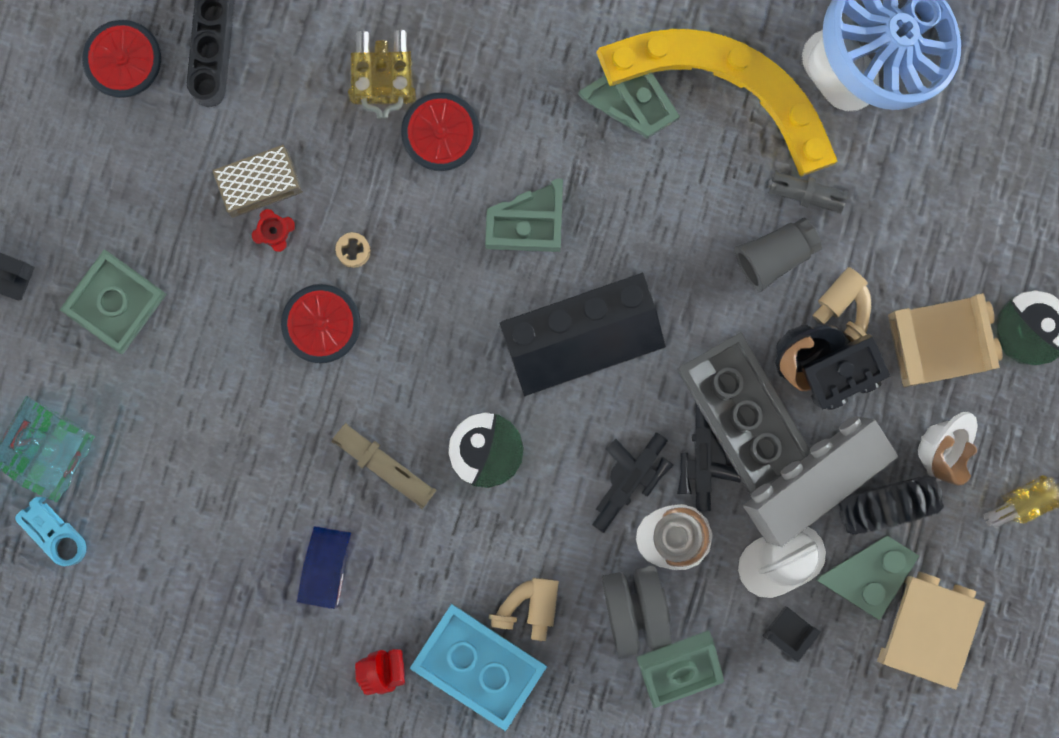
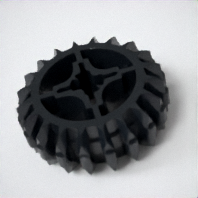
(891, 505)

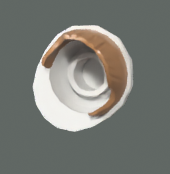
(948, 447)
(674, 537)

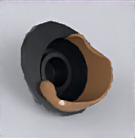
(803, 346)

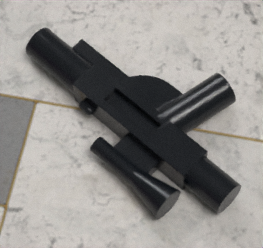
(708, 463)
(627, 475)

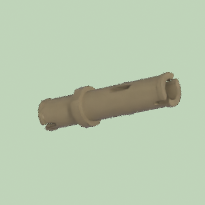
(383, 465)

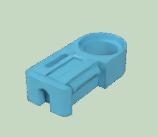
(48, 530)

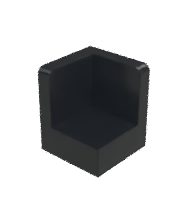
(791, 634)

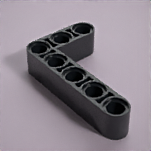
(217, 66)

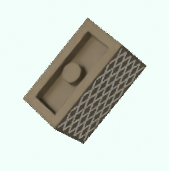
(257, 181)

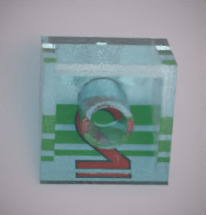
(43, 449)

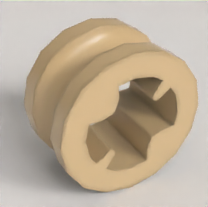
(344, 242)

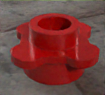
(268, 220)

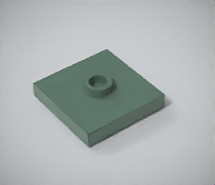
(113, 302)
(680, 669)

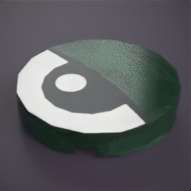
(1030, 328)
(486, 450)

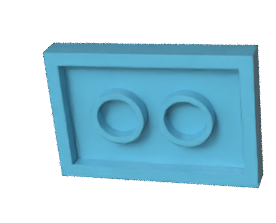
(478, 667)

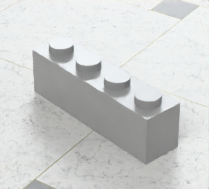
(819, 480)

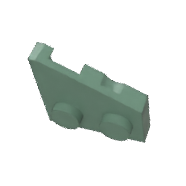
(635, 103)
(528, 221)
(872, 575)

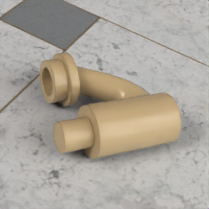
(839, 296)
(541, 607)

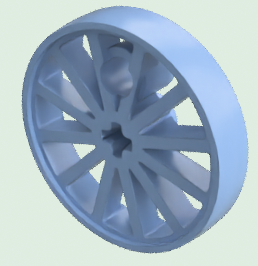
(898, 46)

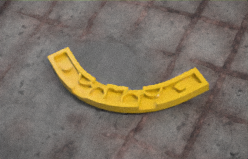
(737, 64)

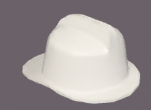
(825, 79)
(776, 570)

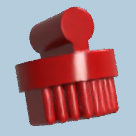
(380, 672)

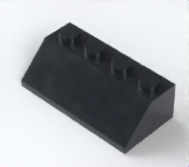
(583, 334)

